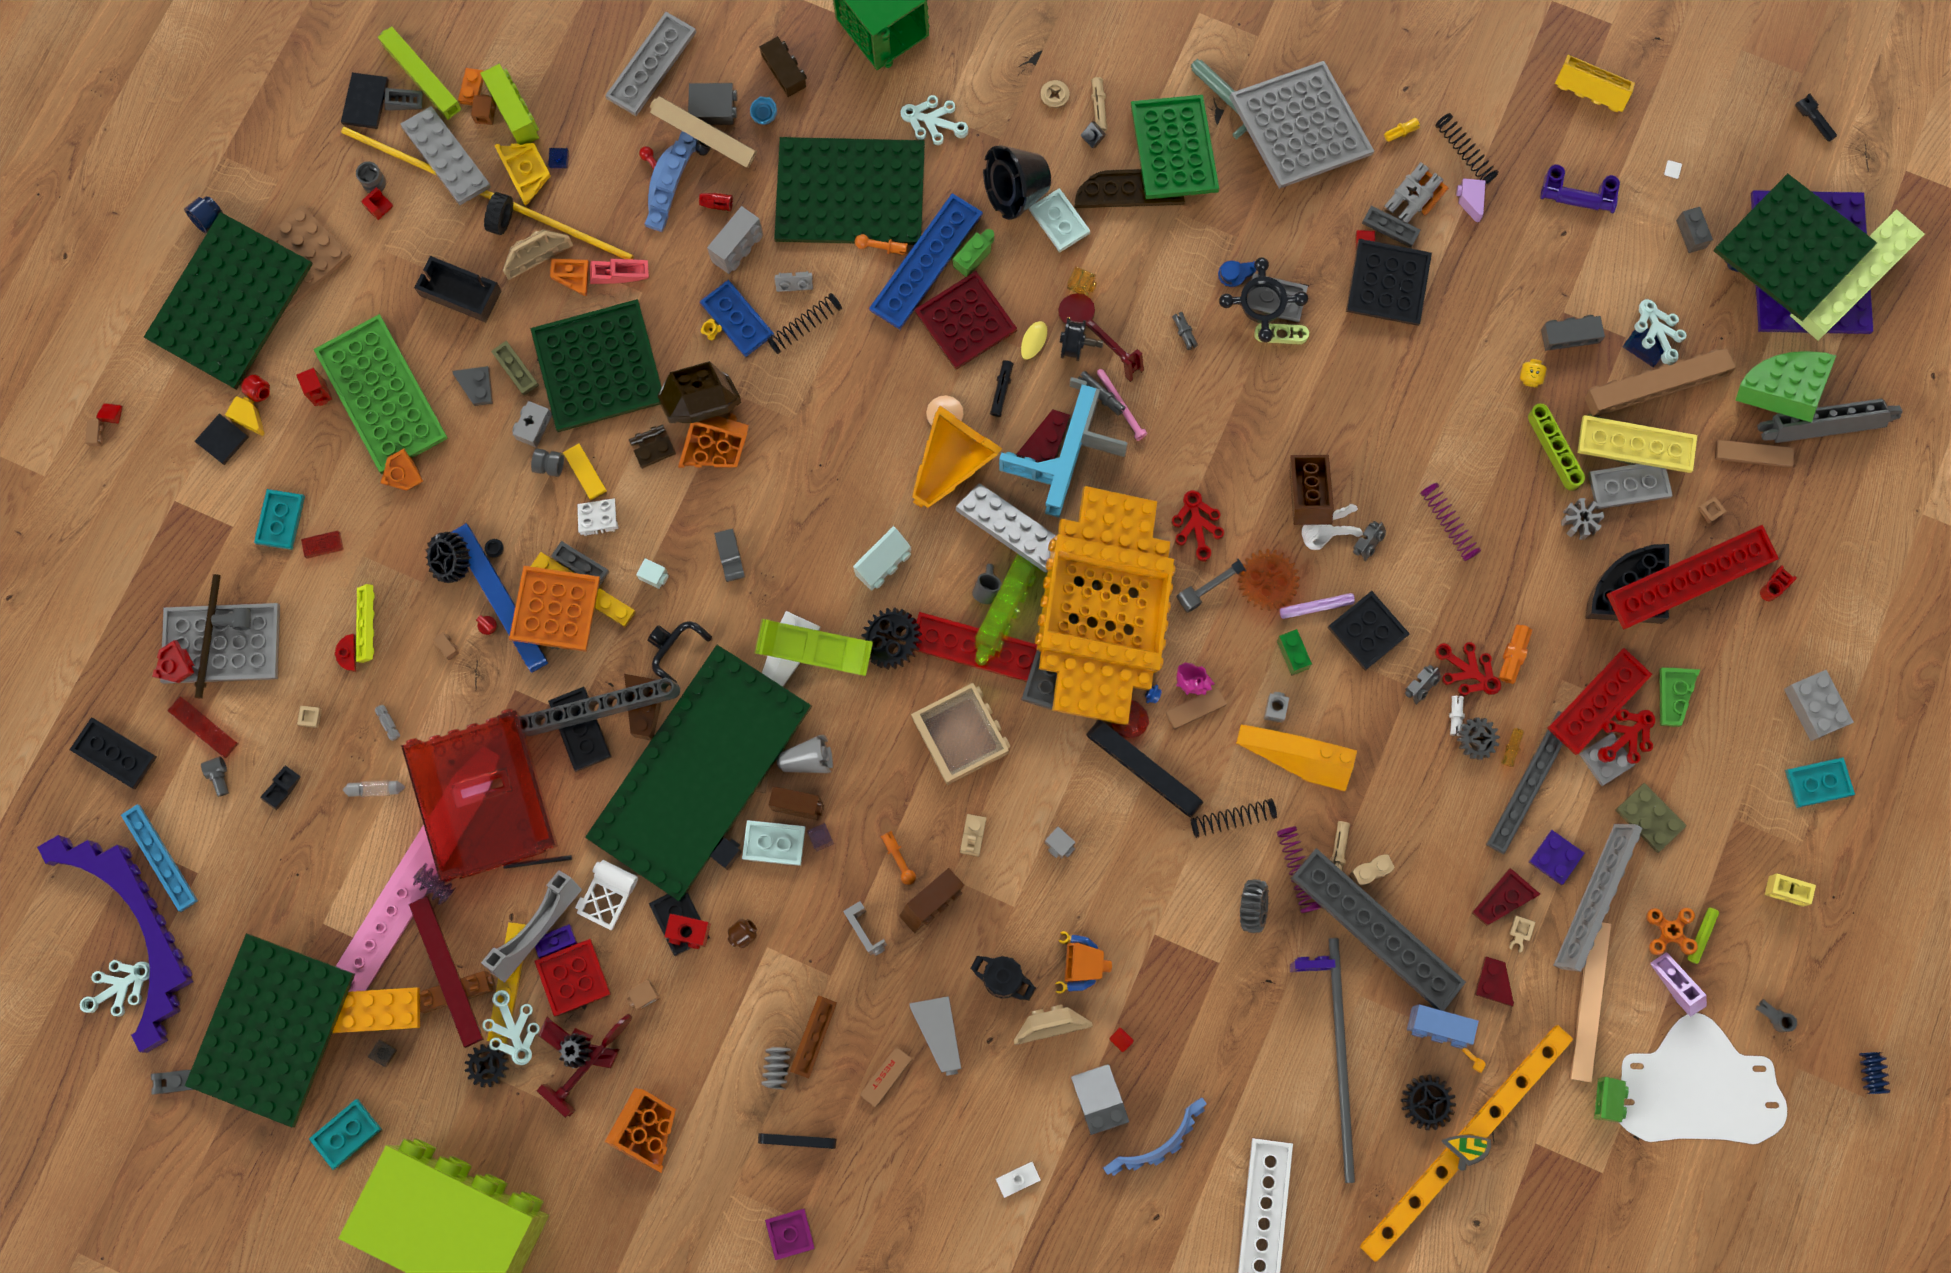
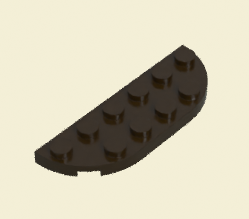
(1118, 189)

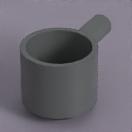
(986, 586)

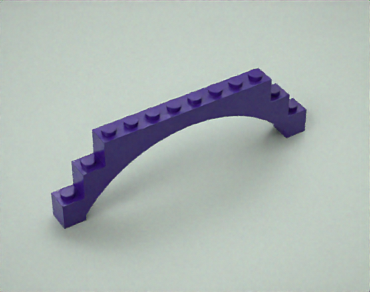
(165, 961)

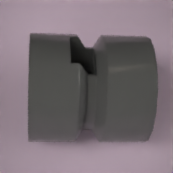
(370, 176)
(546, 462)

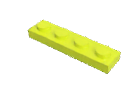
(364, 623)

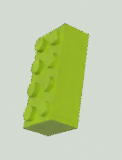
(510, 104)

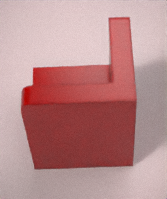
(376, 203)

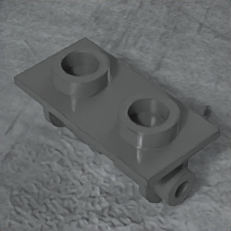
(1374, 532)
(1429, 677)

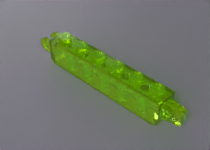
(1004, 608)

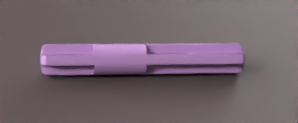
(1317, 605)

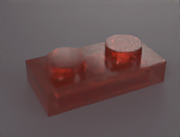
(322, 544)

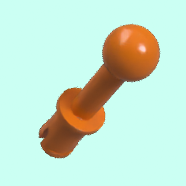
(863, 242)
(907, 876)

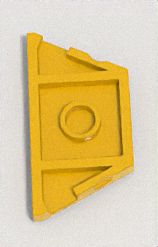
(524, 168)

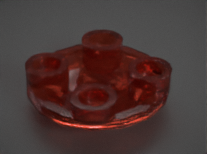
(1137, 722)

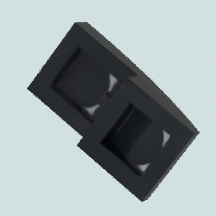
(281, 787)

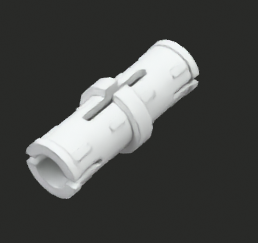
(1456, 715)

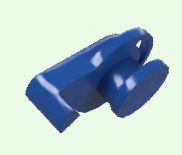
(1235, 272)

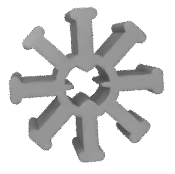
(1590, 520)

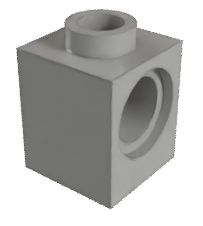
(1273, 715)

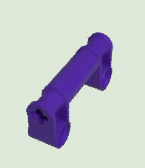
(1605, 199)

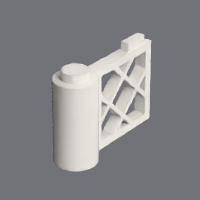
(610, 878)

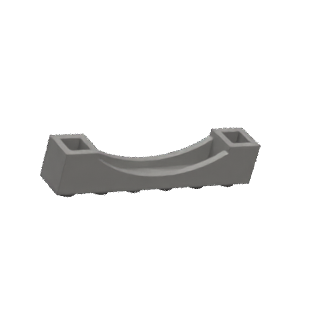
(507, 958)

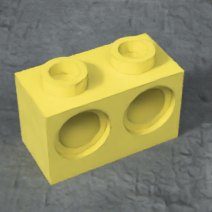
(1790, 890)

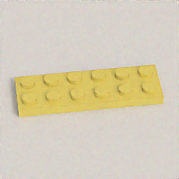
(1637, 444)

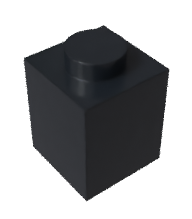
(726, 853)

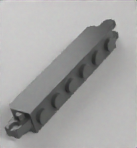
(1831, 421)

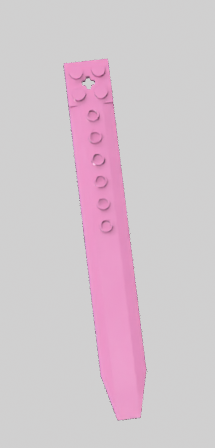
(391, 911)

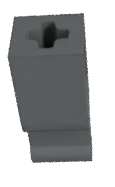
(729, 555)

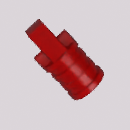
(716, 201)

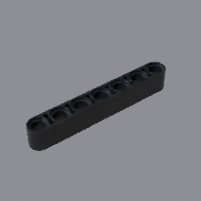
(1144, 768)

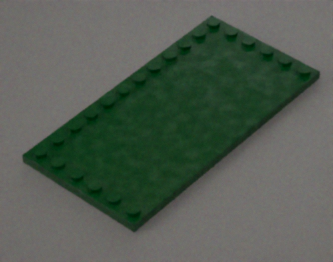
(698, 772)

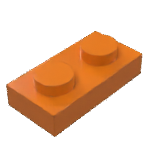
(471, 86)

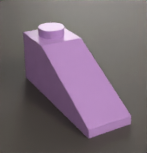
(1679, 984)

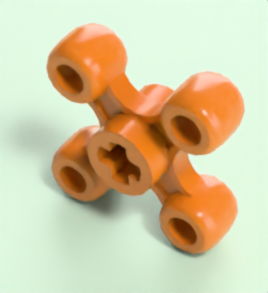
(1666, 936)

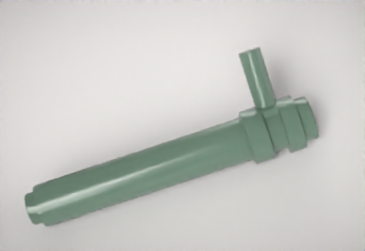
(1218, 85)

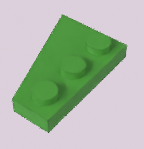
(1675, 693)

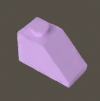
(1471, 197)

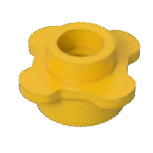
(707, 326)

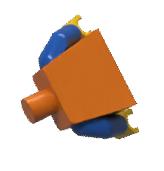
(1083, 963)

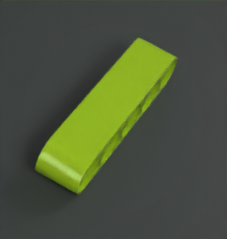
(1556, 456)

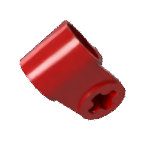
(1779, 582)

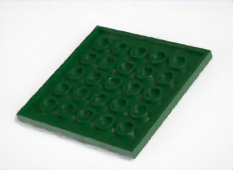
(1795, 247)
(597, 365)

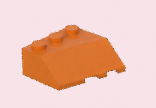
(713, 443)
(643, 1129)

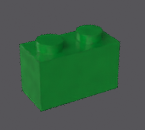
(1294, 652)

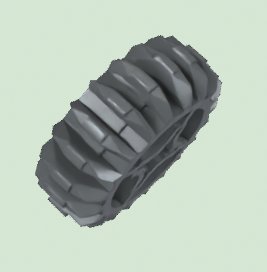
(1254, 906)

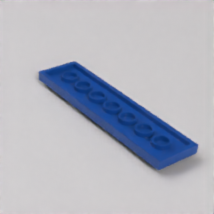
(925, 261)

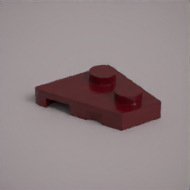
(1494, 982)

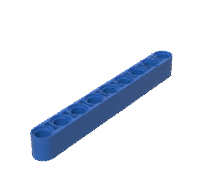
(498, 596)

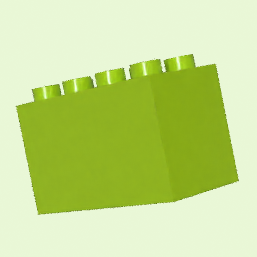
(439, 1218)

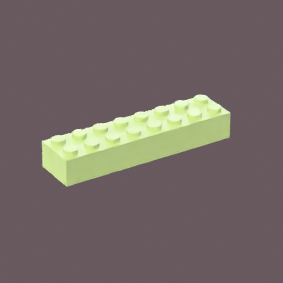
(1893, 241)

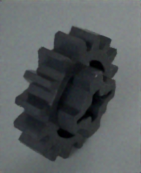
(481, 1071)

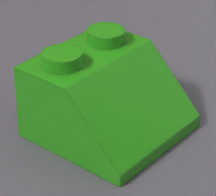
(1610, 1099)

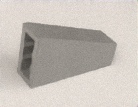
(938, 1029)

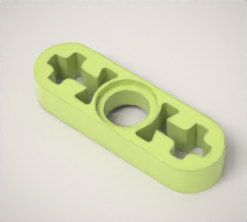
(1295, 338)

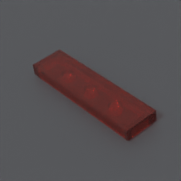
(203, 727)

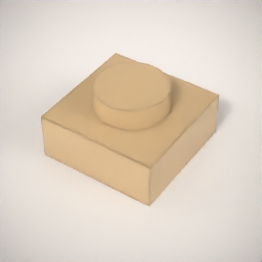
(309, 716)

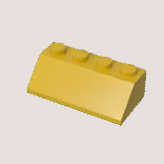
(1594, 83)

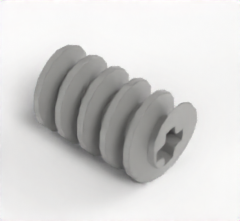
(775, 1067)

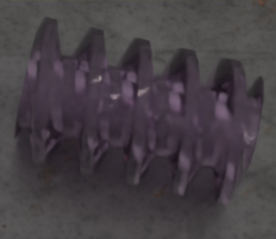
(432, 884)

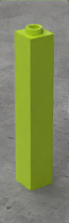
(419, 73)

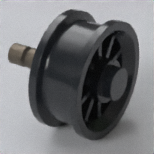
(1074, 339)

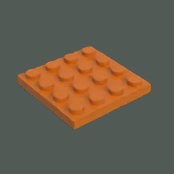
(554, 608)

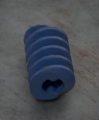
(1874, 1072)

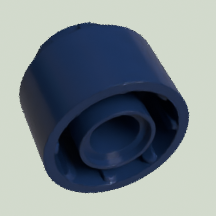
(203, 213)

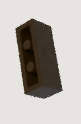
(783, 66)

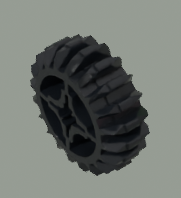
(448, 557)
(1445, 1098)

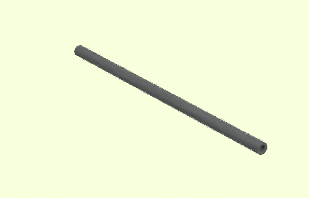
(1342, 1062)

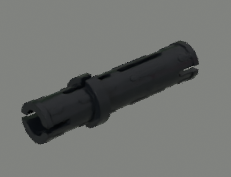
(1002, 386)

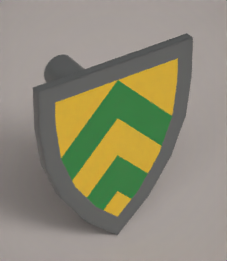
(1468, 1148)

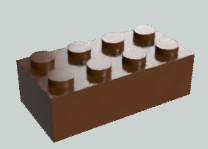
(1311, 490)

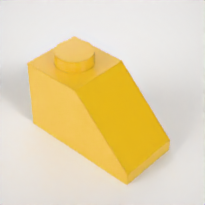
(245, 414)

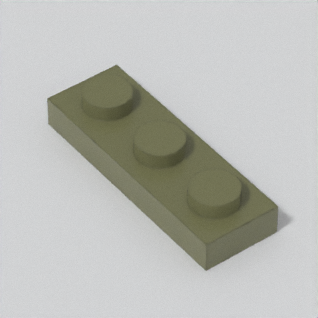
(515, 368)

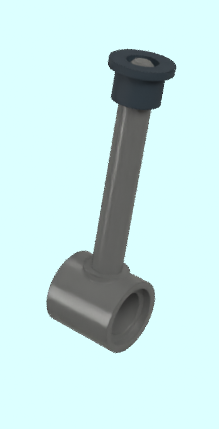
(1191, 599)

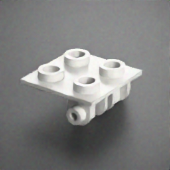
(597, 516)

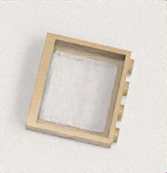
(961, 733)

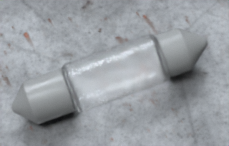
(373, 788)

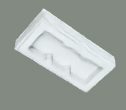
(1018, 1179)

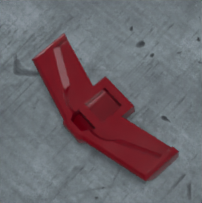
(554, 1035)

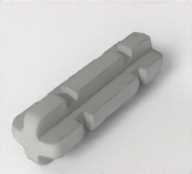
(387, 722)

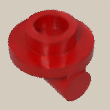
(486, 624)

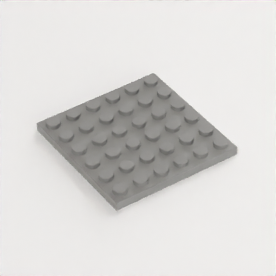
(1301, 124)

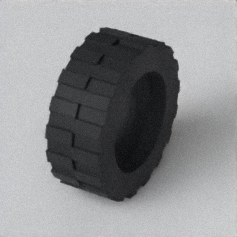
(498, 213)

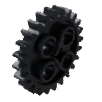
(898, 622)

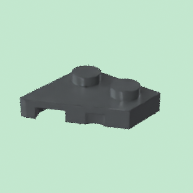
(476, 384)

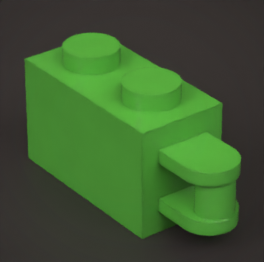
(974, 252)

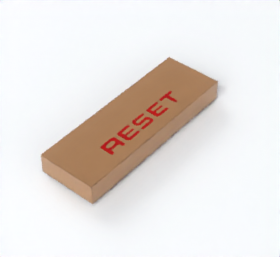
(885, 1077)

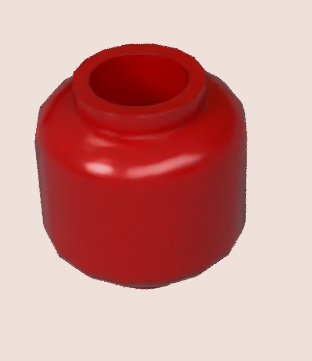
(255, 388)

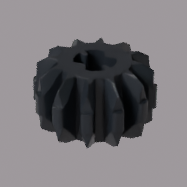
(575, 1050)

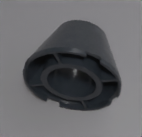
(1015, 179)

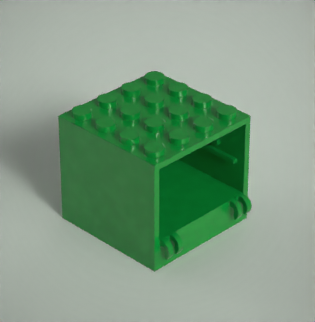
(883, 26)

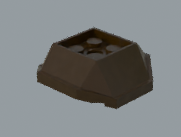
(697, 394)

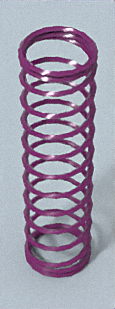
(1426, 492)
(1315, 905)

